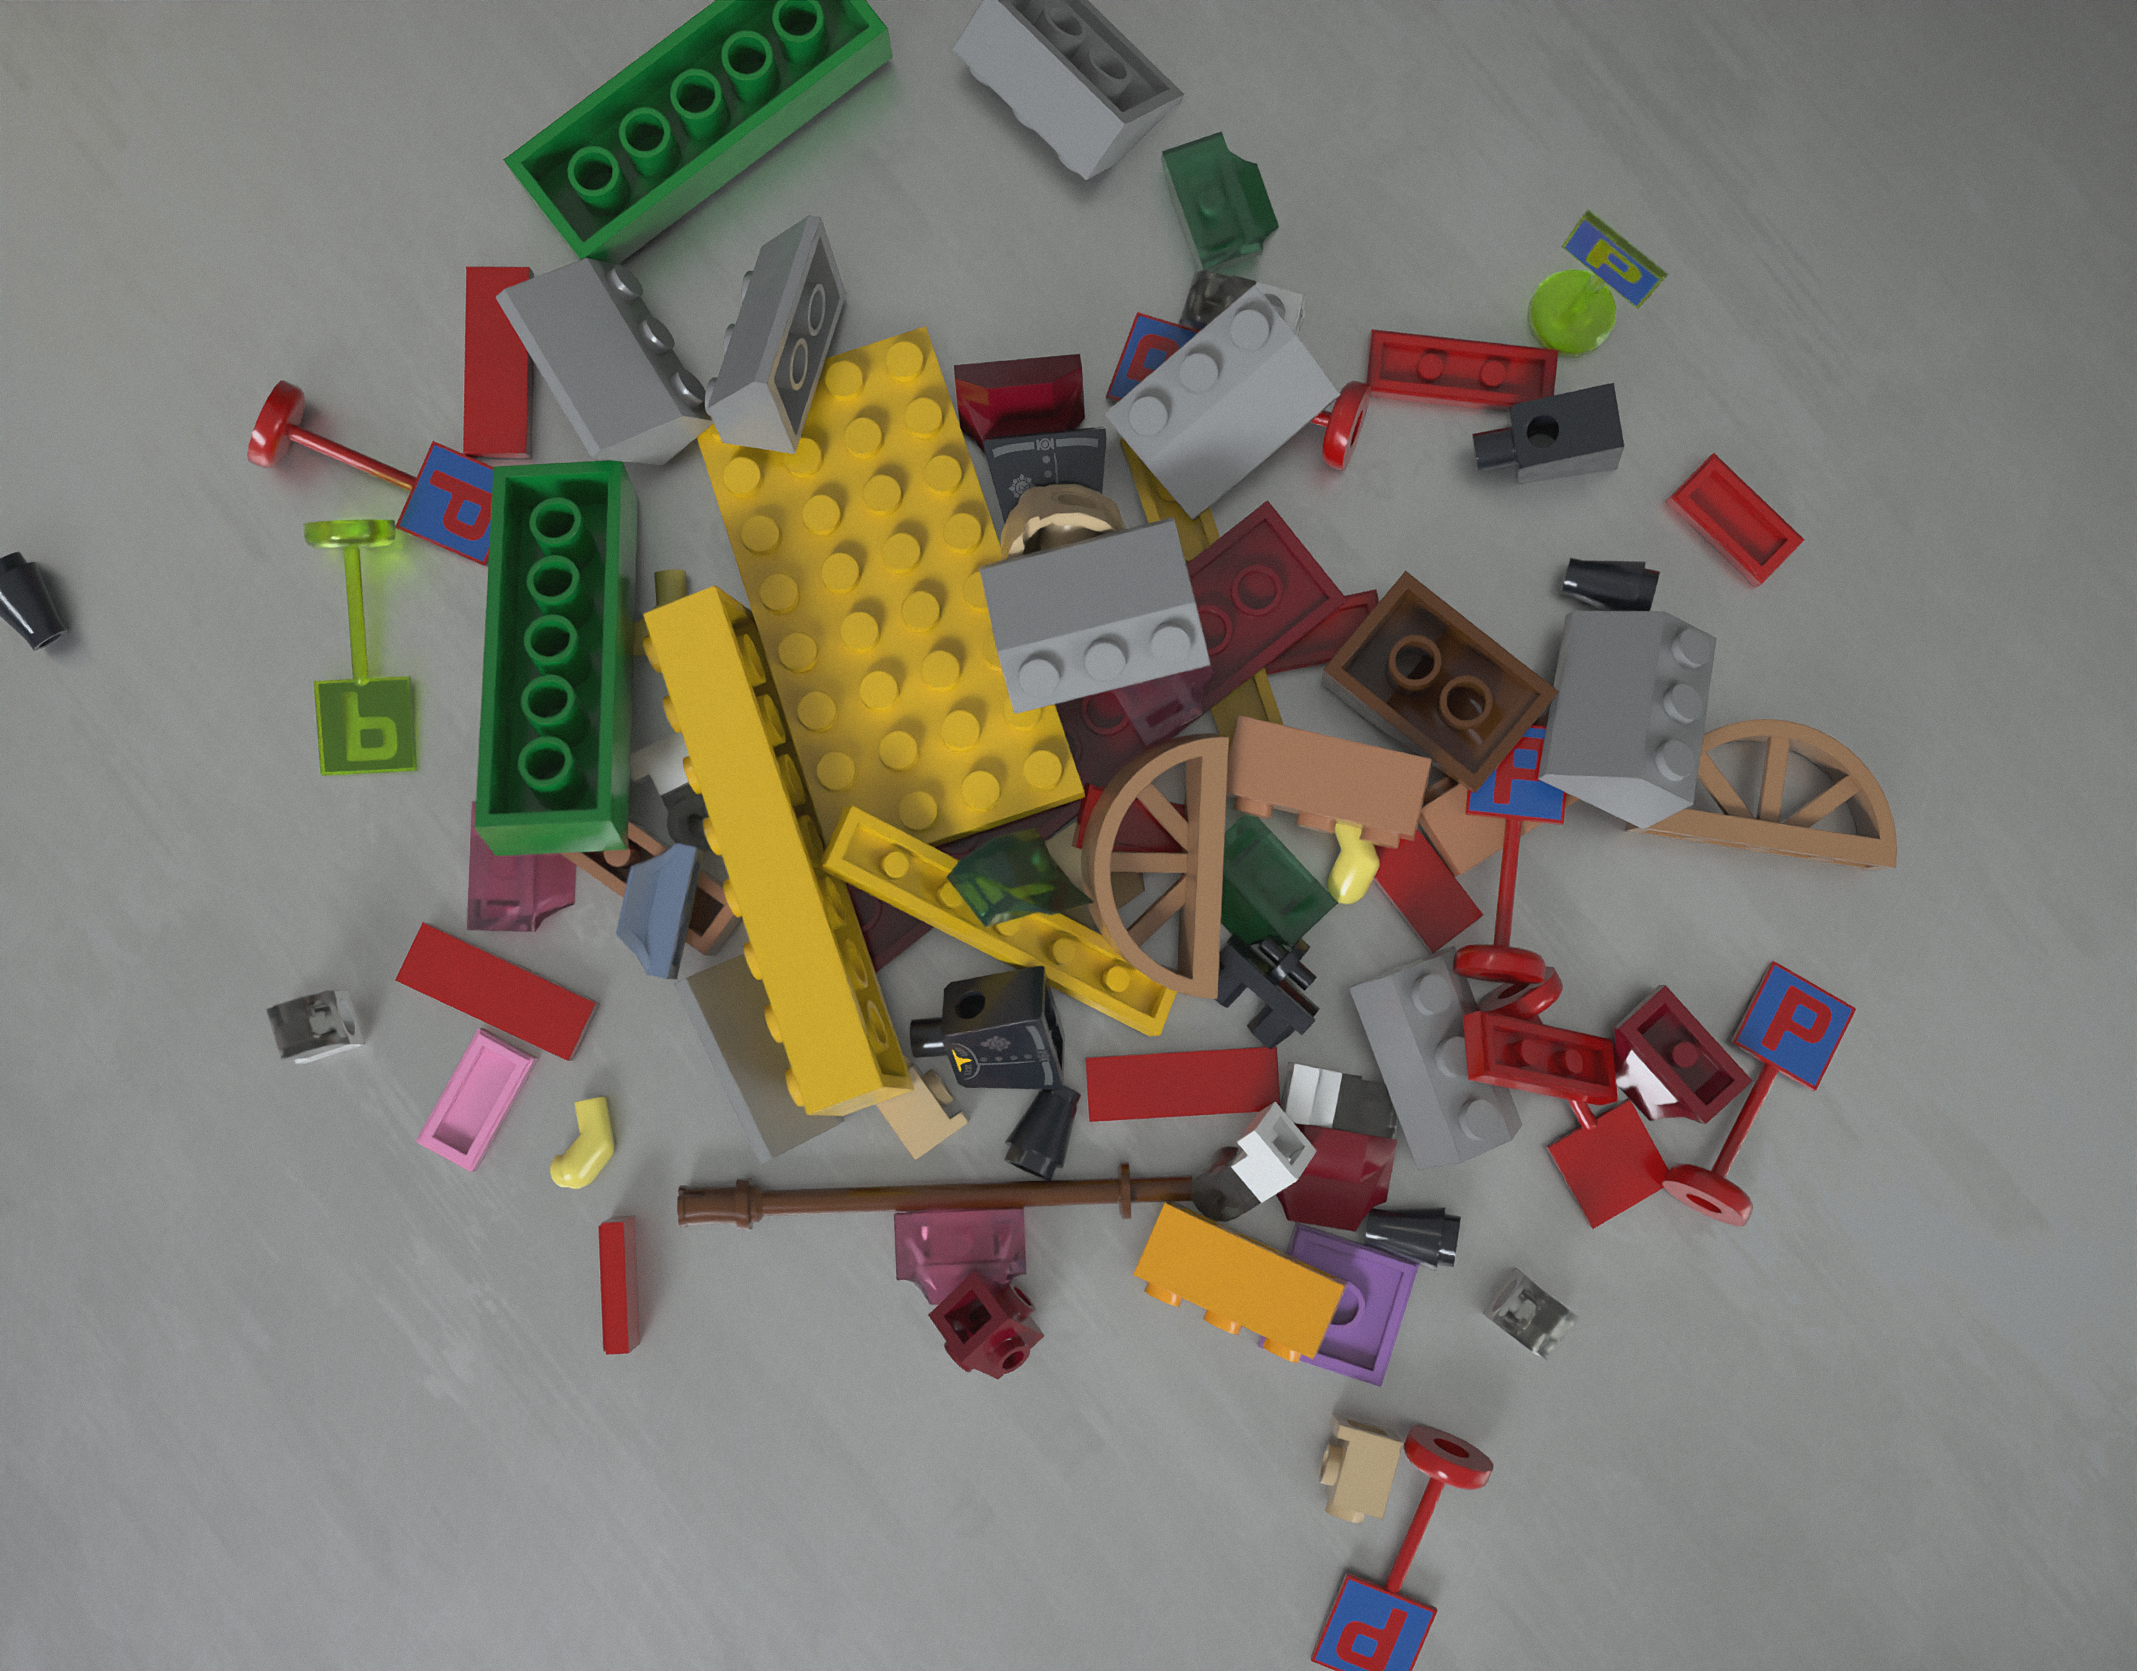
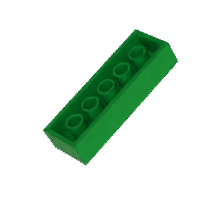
(693, 117)
(558, 660)

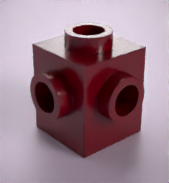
(987, 1325)

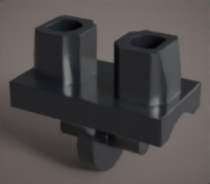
(1285, 1005)

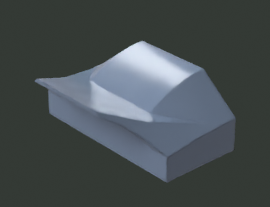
(660, 908)

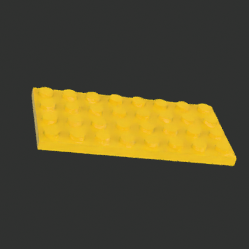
(878, 608)

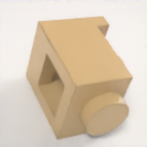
(922, 1114)
(1359, 1469)

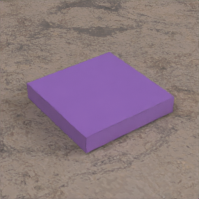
(1371, 1306)

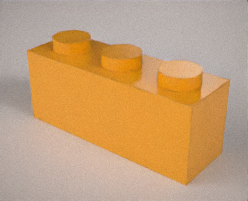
(1239, 1282)

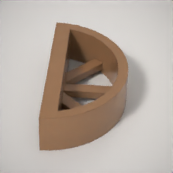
(1737, 828)
(1200, 862)

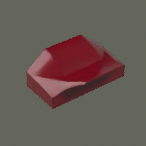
(1019, 396)
(1673, 1062)
(1341, 1180)

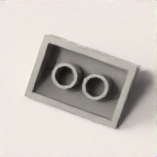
(1068, 77)
(778, 341)
(608, 361)
(1223, 403)
(1094, 615)
(1629, 712)
(731, 1023)
(1420, 1048)

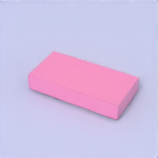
(477, 1099)

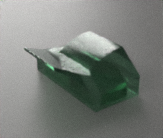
(1218, 202)
(1014, 879)
(1267, 887)

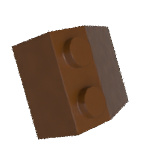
(1437, 683)

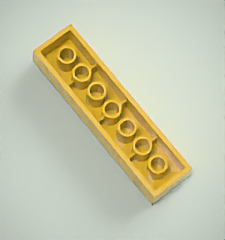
(771, 842)

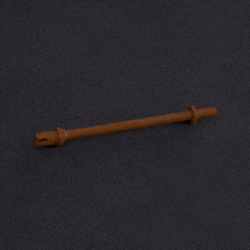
(749, 1203)

